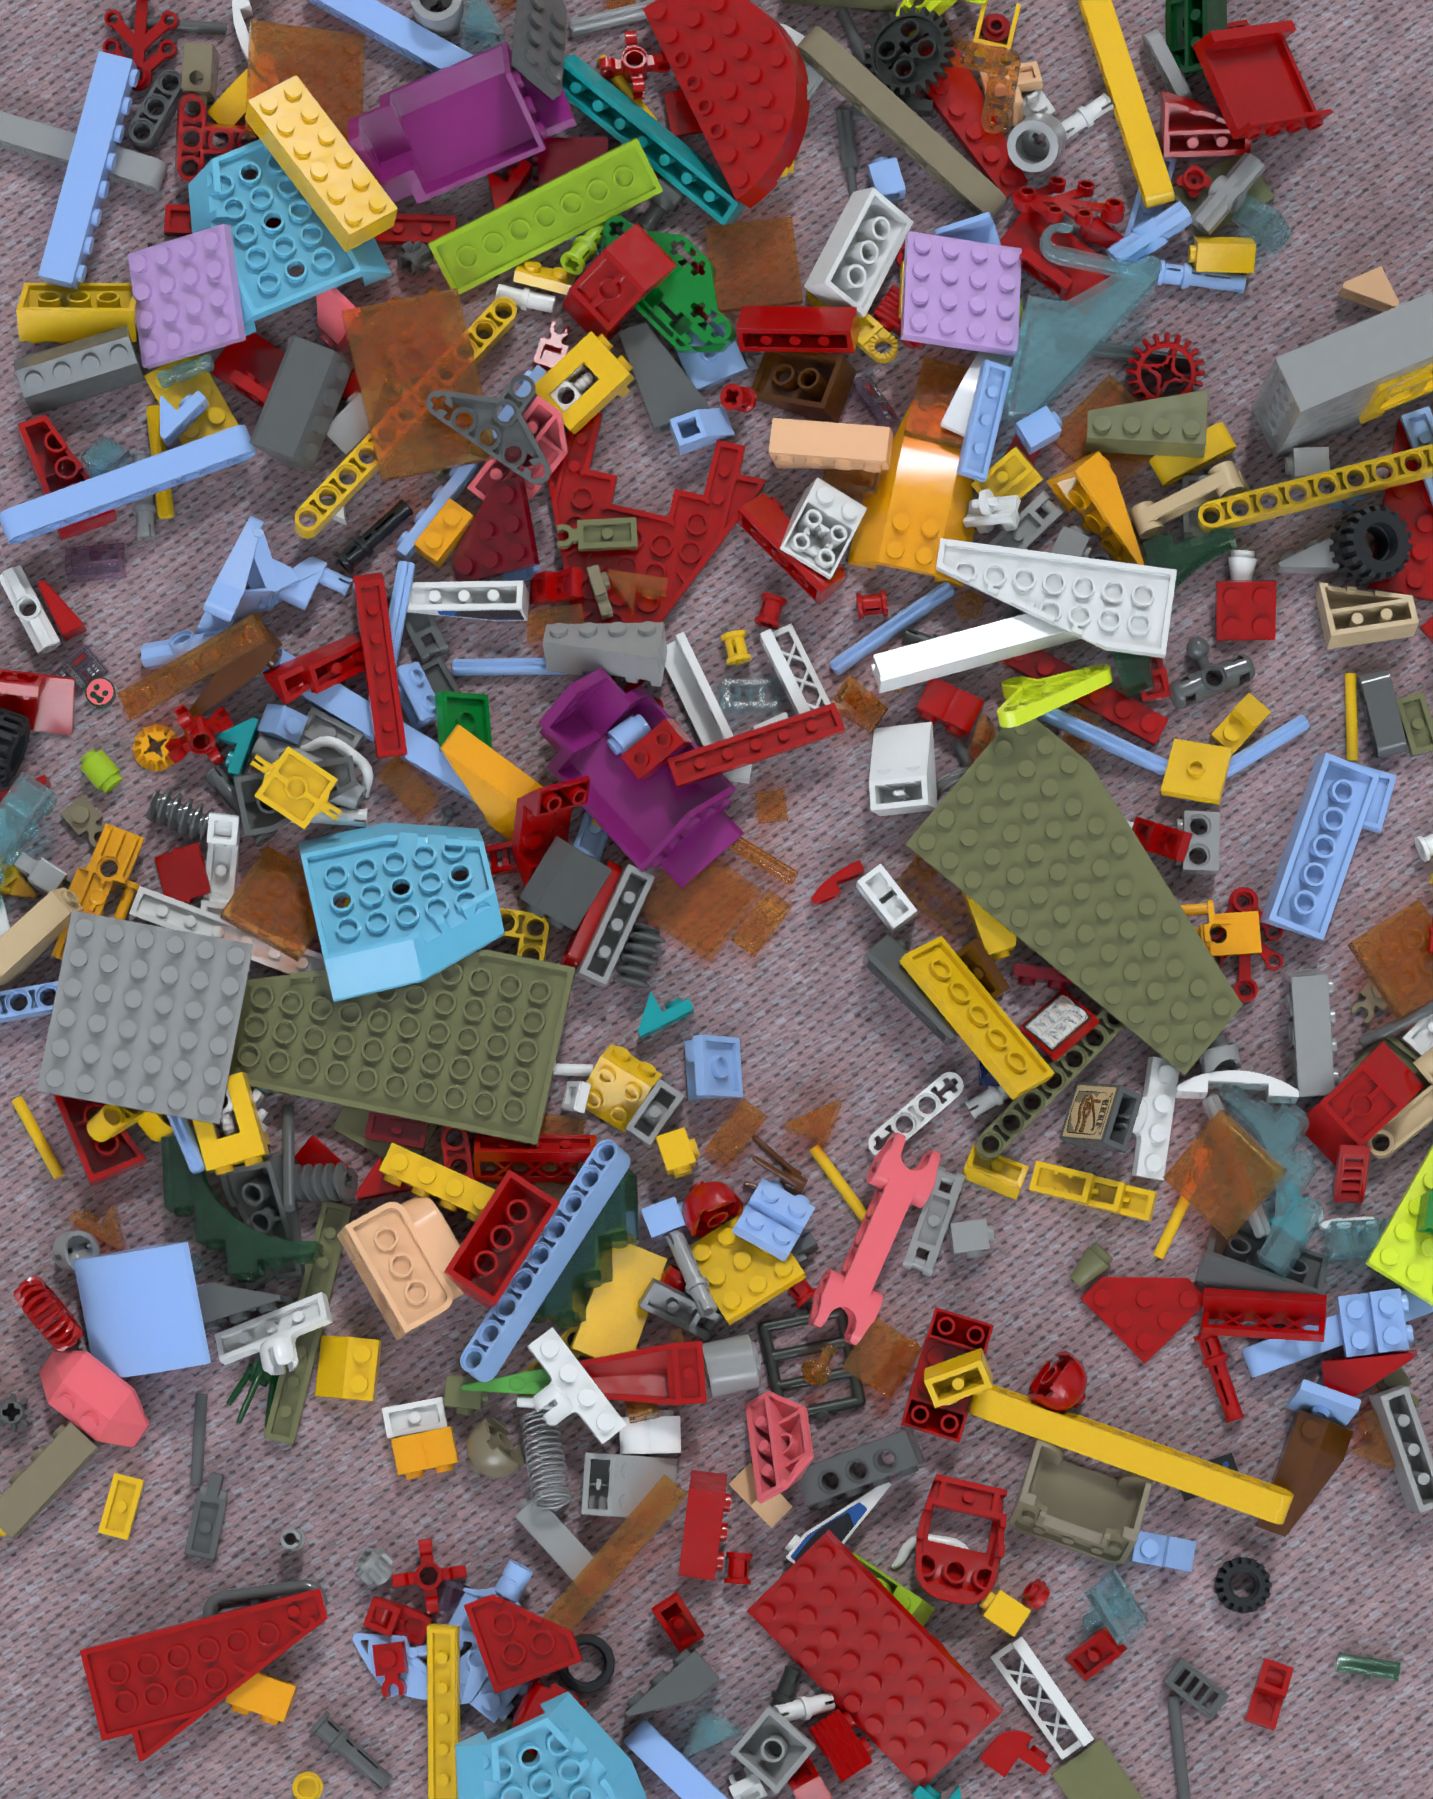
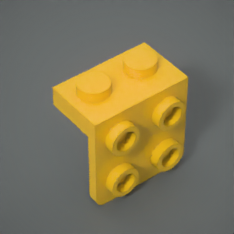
(619, 1086)

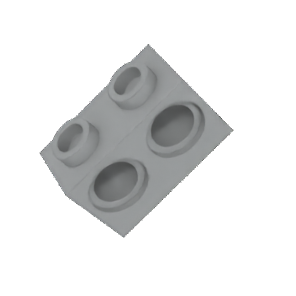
(1207, 843)

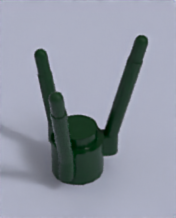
(257, 1377)

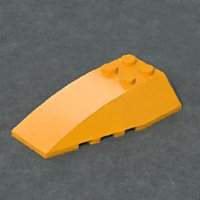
(913, 509)

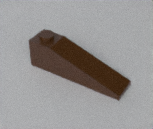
(237, 674)
(1306, 1463)

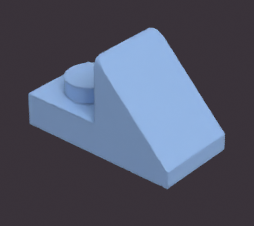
(174, 421)
(1164, 1551)

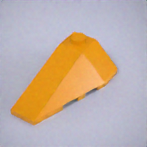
(1096, 496)
(489, 779)

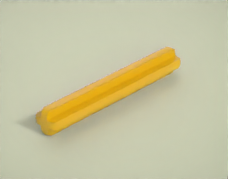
(164, 498)

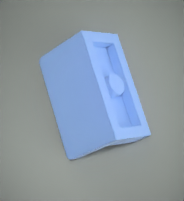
(977, 228)

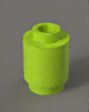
(101, 770)

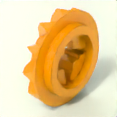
(141, 745)

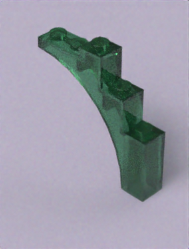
(1185, 558)
(217, 1226)
(592, 1261)

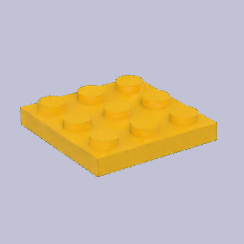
(741, 1273)

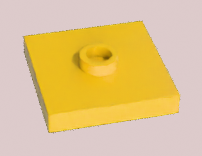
(1196, 771)

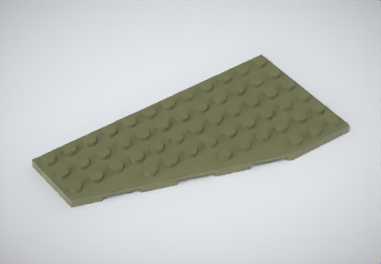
(1066, 875)
(448, 1052)

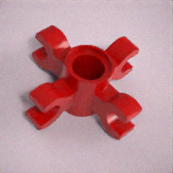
(632, 55)
(195, 726)
(427, 1560)

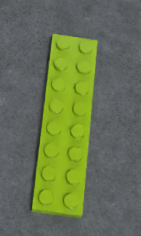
(545, 216)

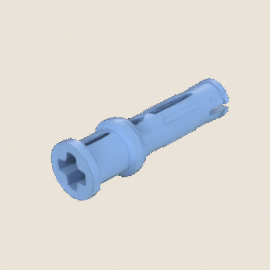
(1186, 276)

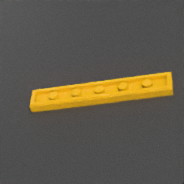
(443, 1708)

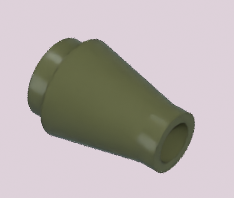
(1092, 1263)

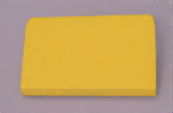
(998, 1175)

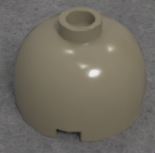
(492, 1451)

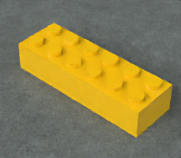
(321, 163)

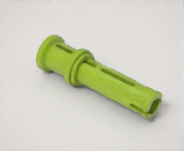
(582, 250)

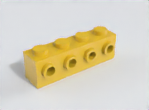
(435, 1180)

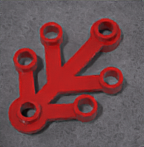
(142, 40)
(1053, 208)
(1244, 960)

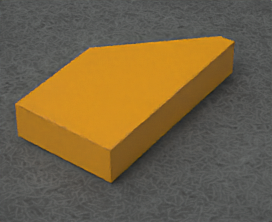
(16, 884)

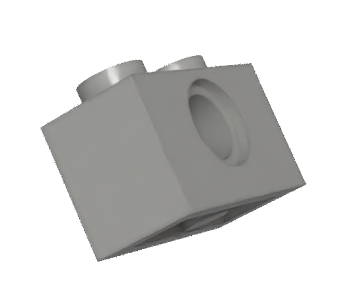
(655, 1113)

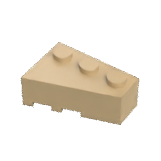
(1364, 617)

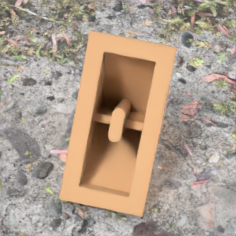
(1371, 290)
(769, 1511)

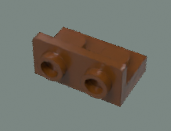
(983, 968)

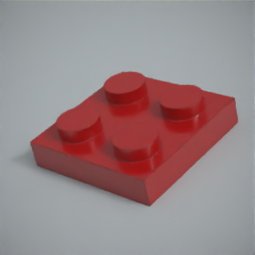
(1245, 610)

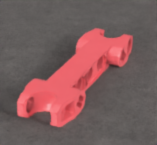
(854, 1283)

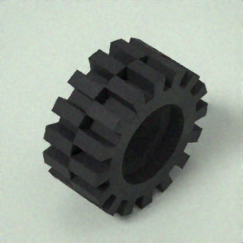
(1261, 1585)

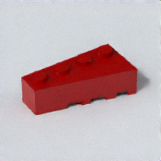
(57, 469)
(99, 1159)

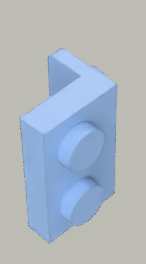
(416, 695)

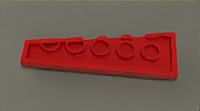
(961, 107)

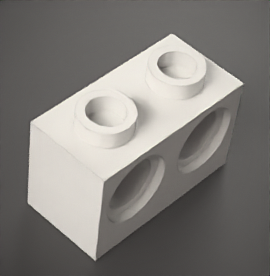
(886, 898)

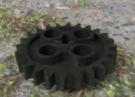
(895, 36)

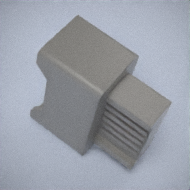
(42, 874)

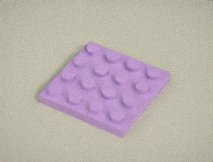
(961, 294)
(186, 296)

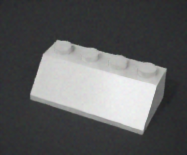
(859, 252)

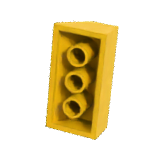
(67, 315)

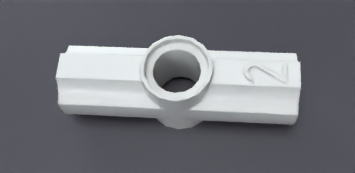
(37, 625)

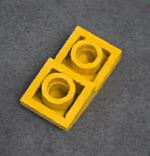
(232, 103)

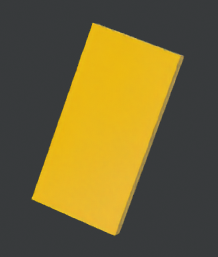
(612, 1310)

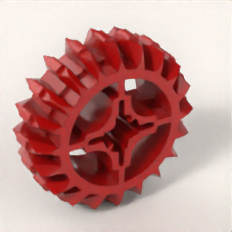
(1174, 347)
(48, 1313)

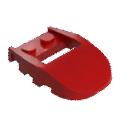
(952, 1571)

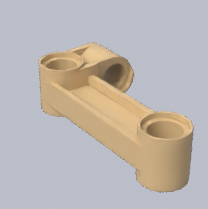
(1222, 482)
(1412, 1117)

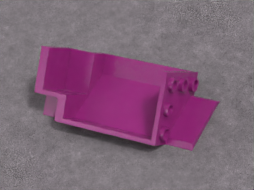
(456, 126)
(648, 817)

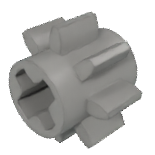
(374, 1566)

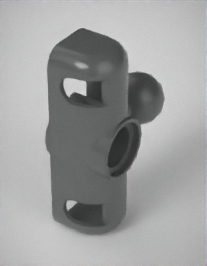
(1226, 672)

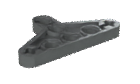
(509, 433)

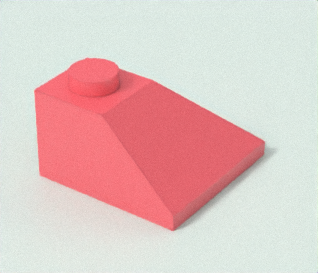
(330, 319)

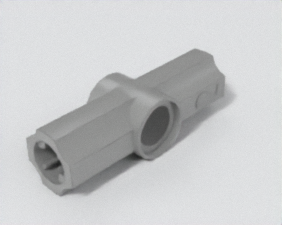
(1227, 193)

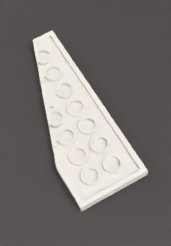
(1094, 599)

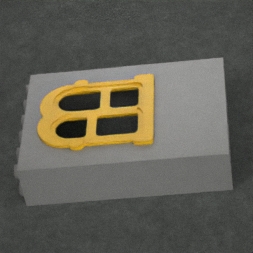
(1347, 377)

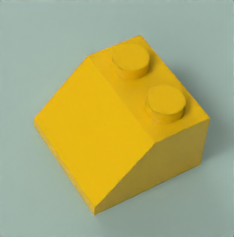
(348, 1368)

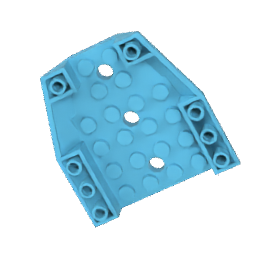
(267, 254)
(392, 937)
(571, 1761)

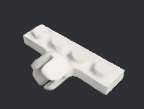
(1155, 1120)
(274, 1334)
(572, 1389)

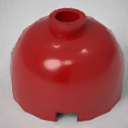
(709, 1206)
(1060, 1385)

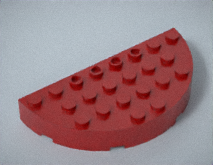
(741, 85)

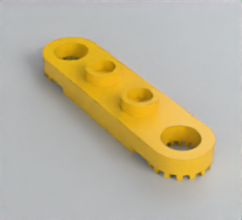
(870, 334)

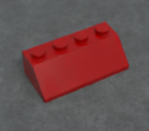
(767, 526)
(500, 1239)

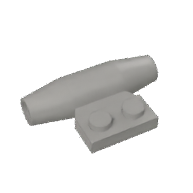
(318, 725)

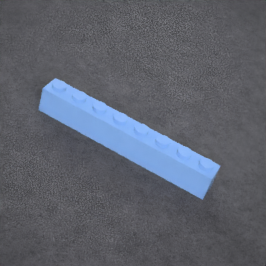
(88, 170)

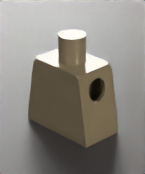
(200, 62)

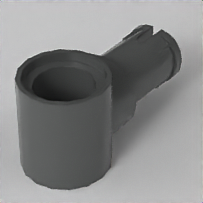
(661, 204)

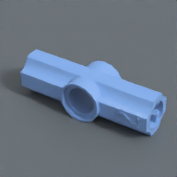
(1151, 233)
(159, 653)

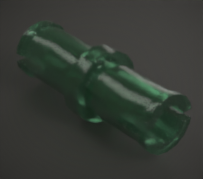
(1368, 1666)

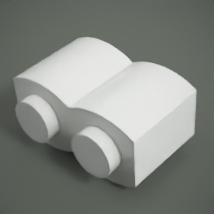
(651, 1436)

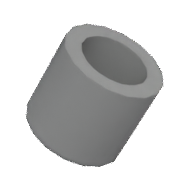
(442, 22)
(1029, 155)
(731, 1365)

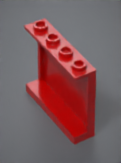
(1257, 80)

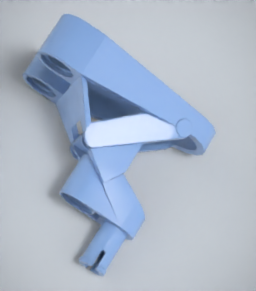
(268, 580)

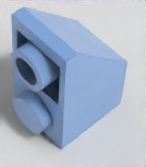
(700, 429)

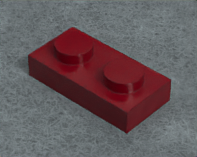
(1029, 974)
(396, 1130)

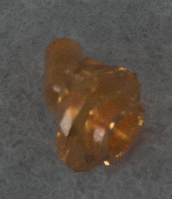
(817, 1371)

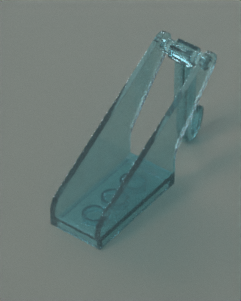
(1064, 335)

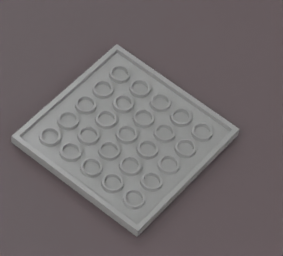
(145, 1017)

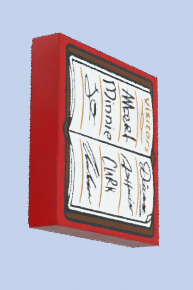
(1058, 1025)

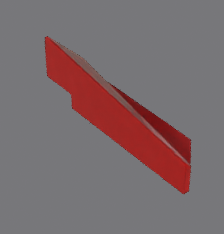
(317, 669)

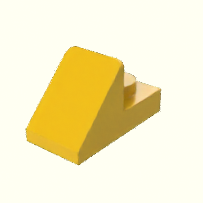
(1240, 723)

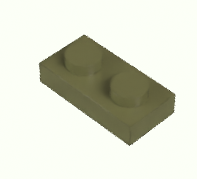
(1416, 723)

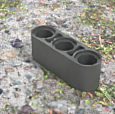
(155, 98)
(1382, 713)

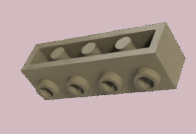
(44, 1478)

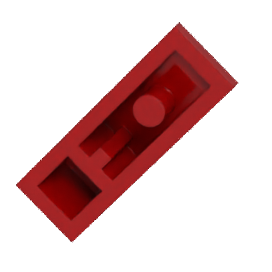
(1359, 1373)

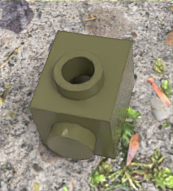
(463, 1400)

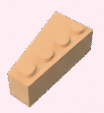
(829, 445)

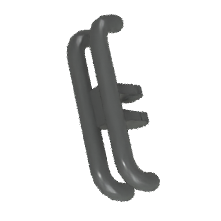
(255, 1594)

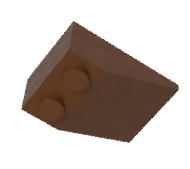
(805, 383)

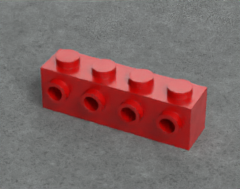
(798, 329)

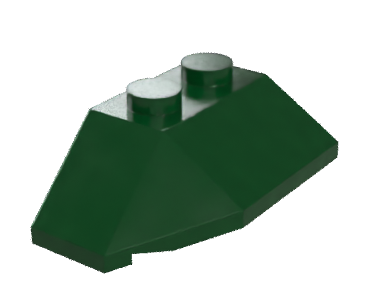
(1188, 23)

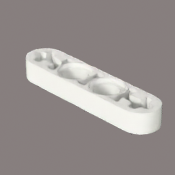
(913, 1112)

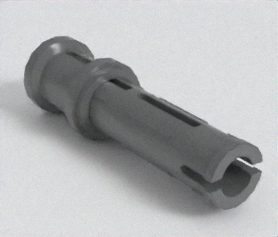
(226, 790)
(340, 1742)

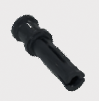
(363, 545)

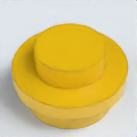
(307, 1786)

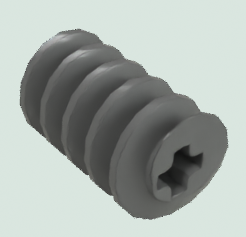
(179, 815)
(639, 956)
(325, 1182)

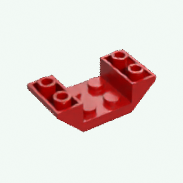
(617, 282)
(541, 818)
(1362, 1102)
(945, 1339)

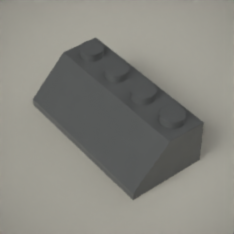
(78, 370)
(301, 403)
(885, 965)
(1236, 1265)

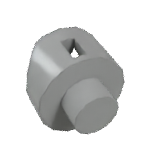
(1220, 1054)
(72, 1246)

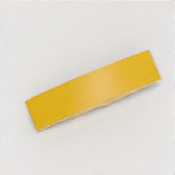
(1093, 1191)

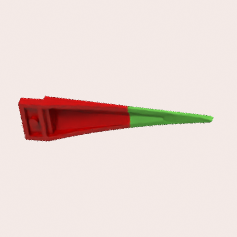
(653, 1374)

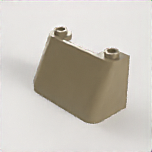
(1079, 1506)

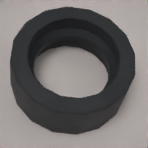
(600, 1681)

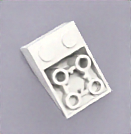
(822, 527)
(903, 770)

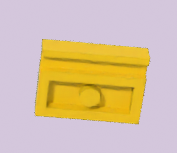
(1010, 476)

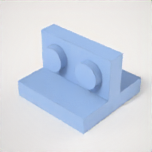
(713, 1067)

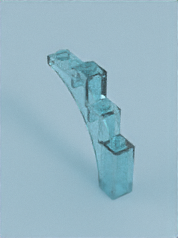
(1280, 1134)

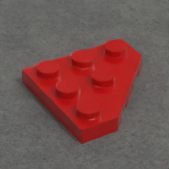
(1143, 1309)
(519, 1642)

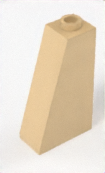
(35, 933)

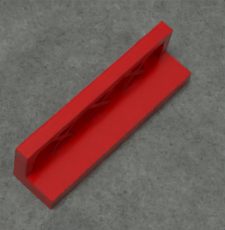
(560, 1149)
(1264, 1310)

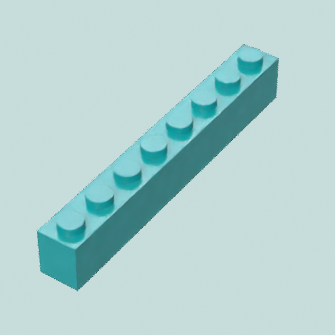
(662, 148)

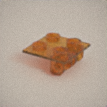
(882, 1358)

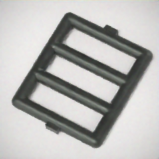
(774, 1356)

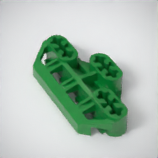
(681, 292)

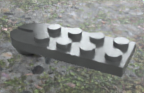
(540, 43)

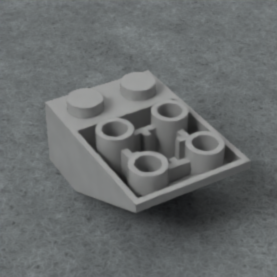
(620, 1482)

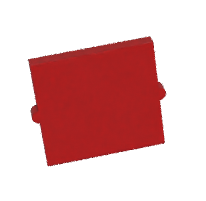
(183, 873)

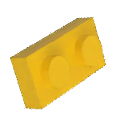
(543, 277)
(121, 1506)

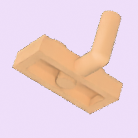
(1028, 80)

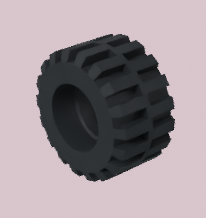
(1390, 539)
(13, 743)

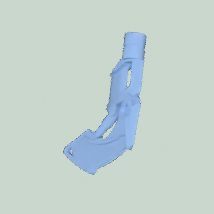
(472, 1667)

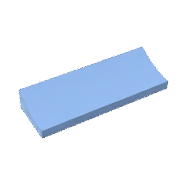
(1320, 847)

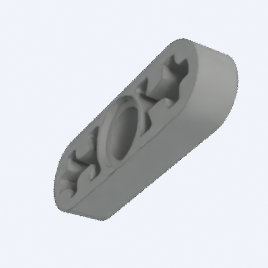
(1165, 64)

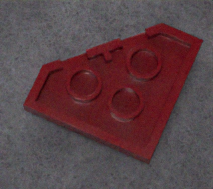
(499, 535)

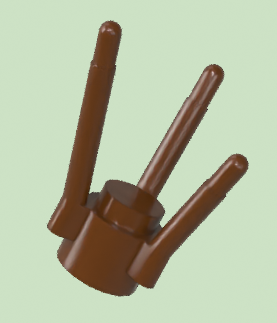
(790, 1179)

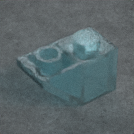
(105, 457)

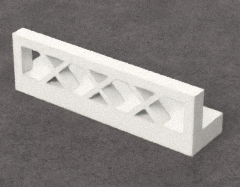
(784, 673)
(695, 692)
(1051, 1690)

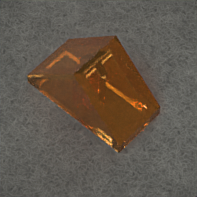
(854, 483)
(859, 705)
(815, 1125)

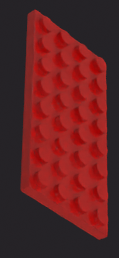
(875, 1659)

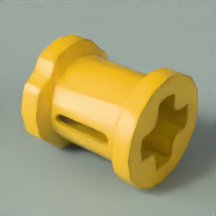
(736, 647)

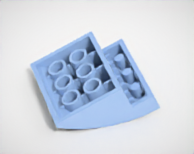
(142, 1309)

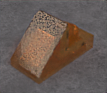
(628, 585)
(109, 1230)
(1376, 1450)

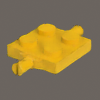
(296, 787)

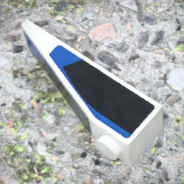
(471, 599)
(841, 1523)

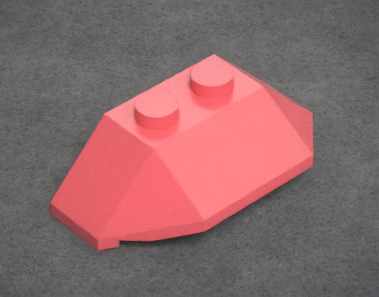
(549, 432)
(93, 1398)
(778, 1443)

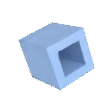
(887, 178)
(1038, 429)
(282, 723)
(663, 1217)

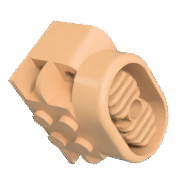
(402, 1261)

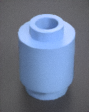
(627, 734)

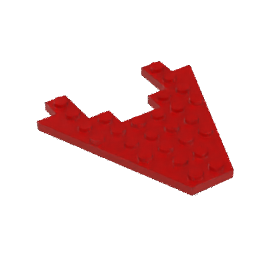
(667, 545)

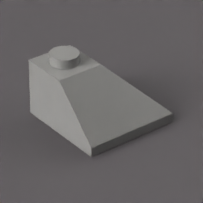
(773, 1749)

